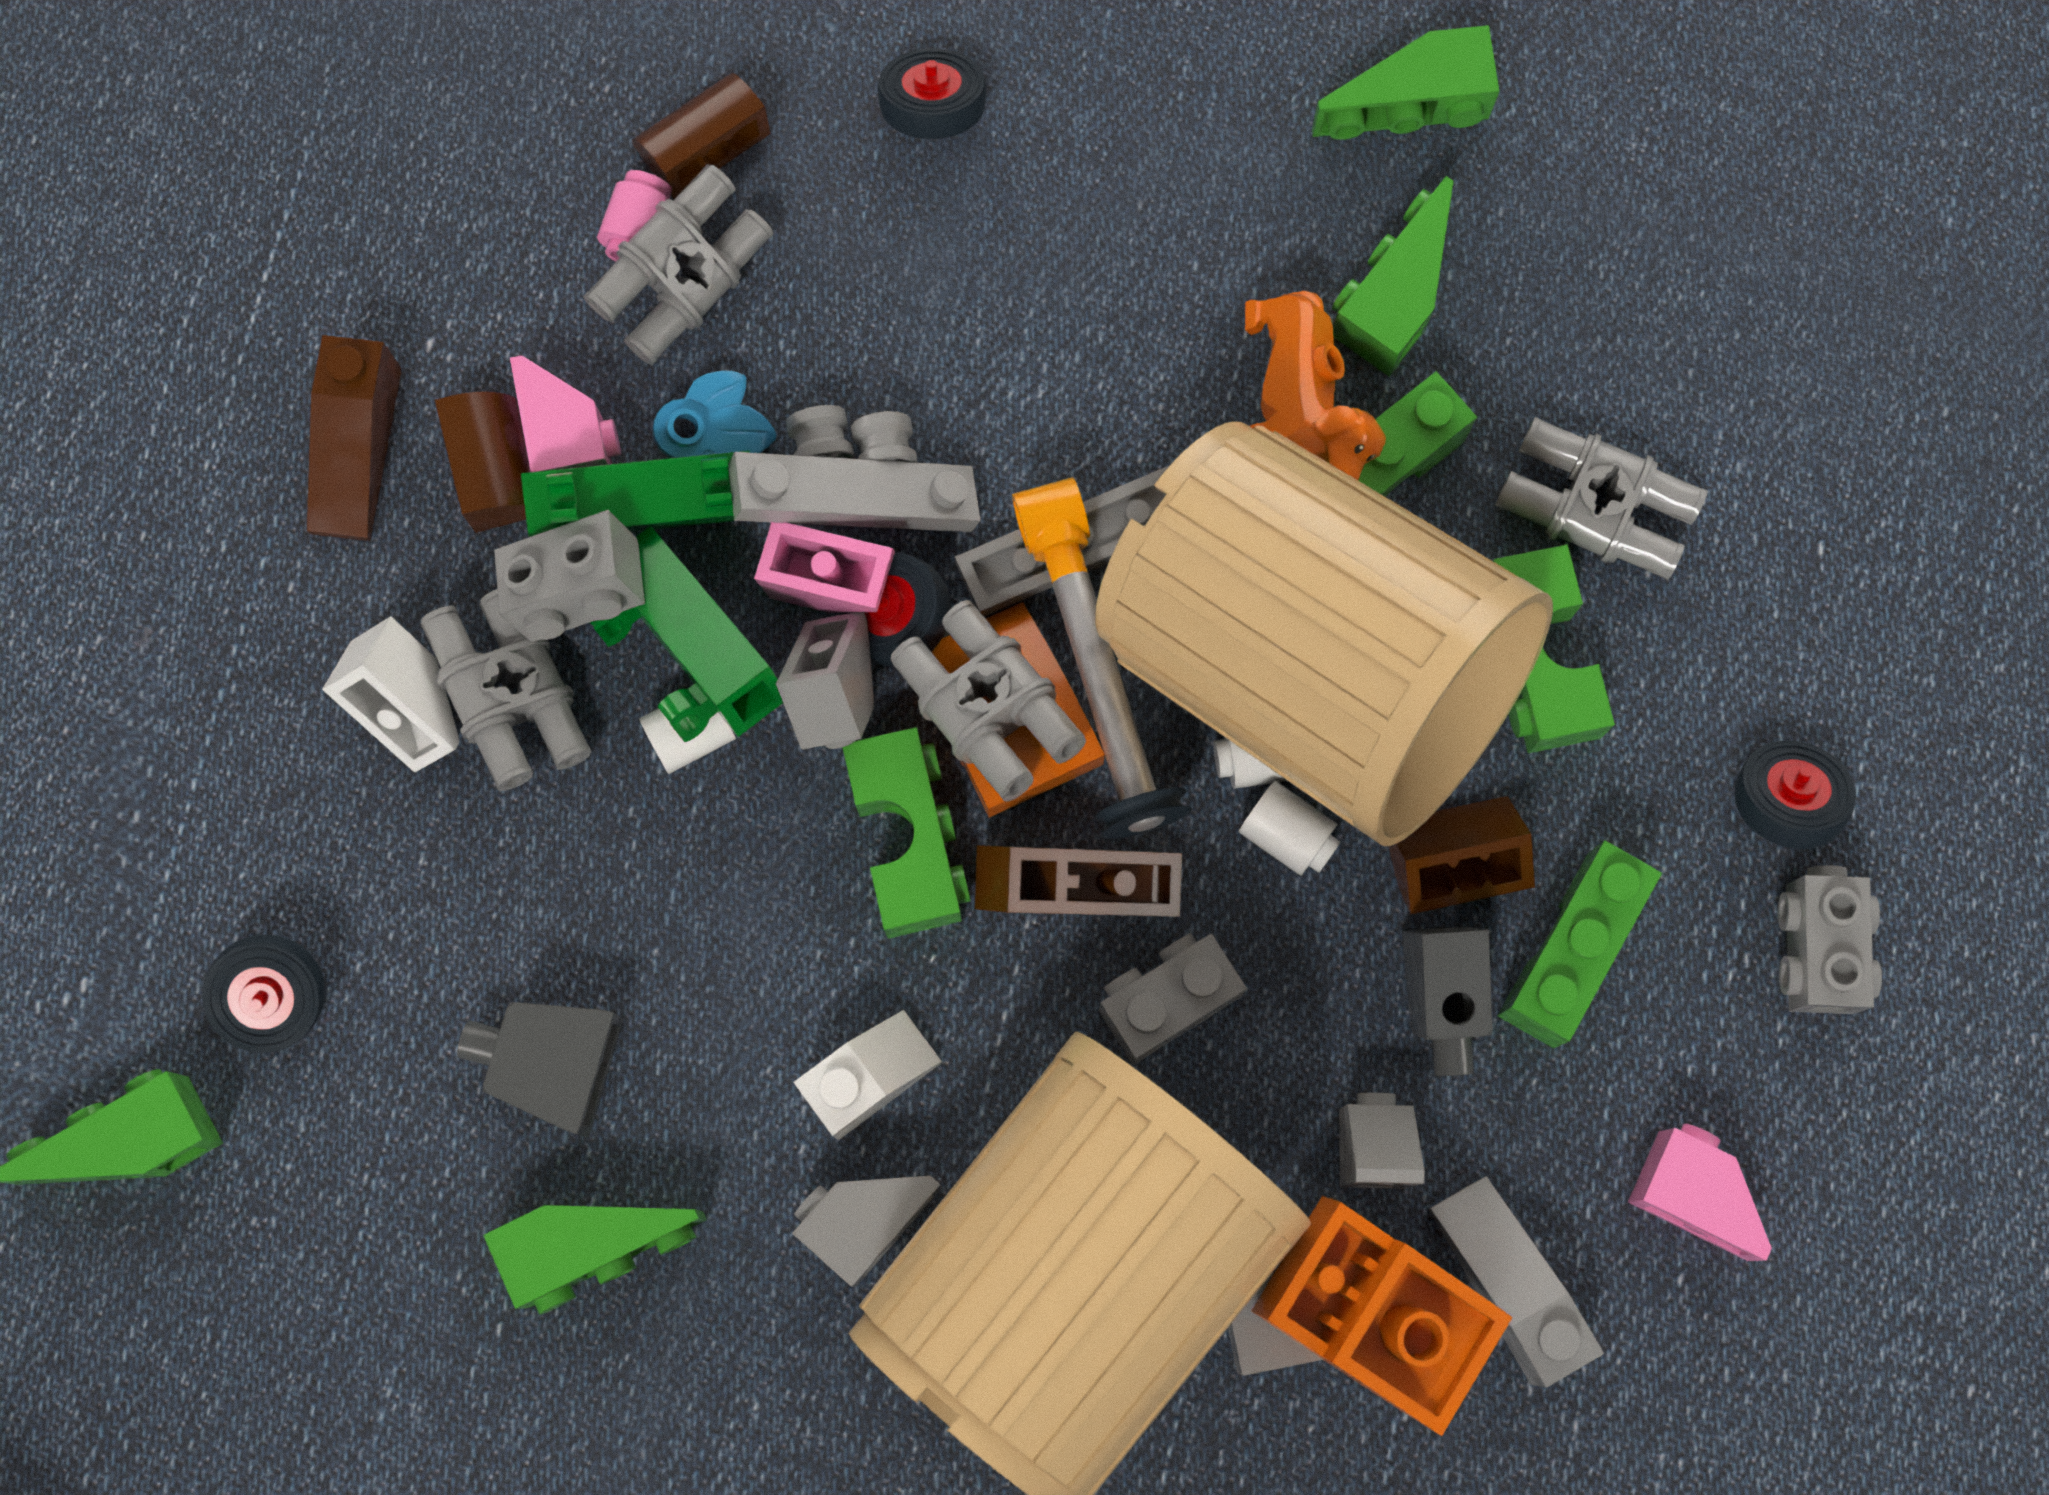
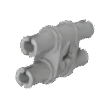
(651, 262)
(1629, 483)
(491, 711)
(967, 719)

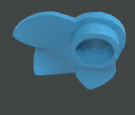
(718, 419)

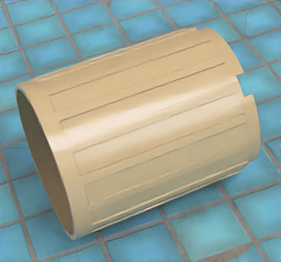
(1320, 627)
(1076, 1273)

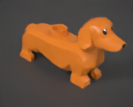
(1301, 383)

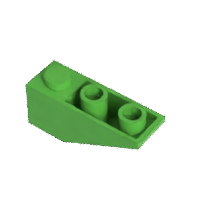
(1428, 82)
(1398, 296)
(136, 1136)
(565, 1245)

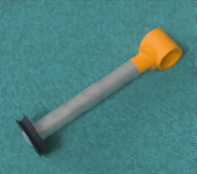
(1056, 533)

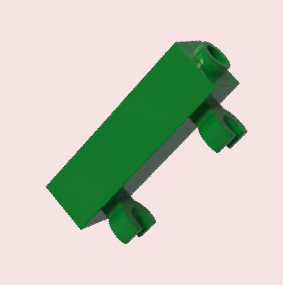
(636, 493)
(703, 641)

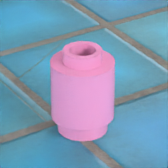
(630, 208)

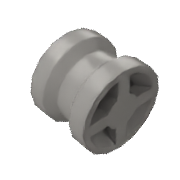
(820, 432)
(884, 437)

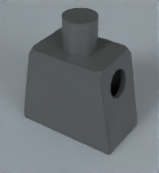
(1441, 965)
(546, 1060)

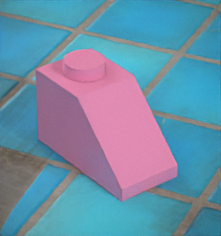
(560, 422)
(822, 569)
(1701, 1192)

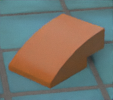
(1046, 773)
(1382, 1314)

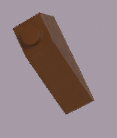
(349, 435)
(1077, 881)

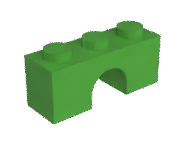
(1418, 434)
(1557, 702)
(895, 777)
(1581, 946)

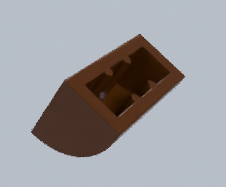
(704, 132)
(485, 456)
(1464, 856)

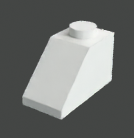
(394, 693)
(867, 1073)

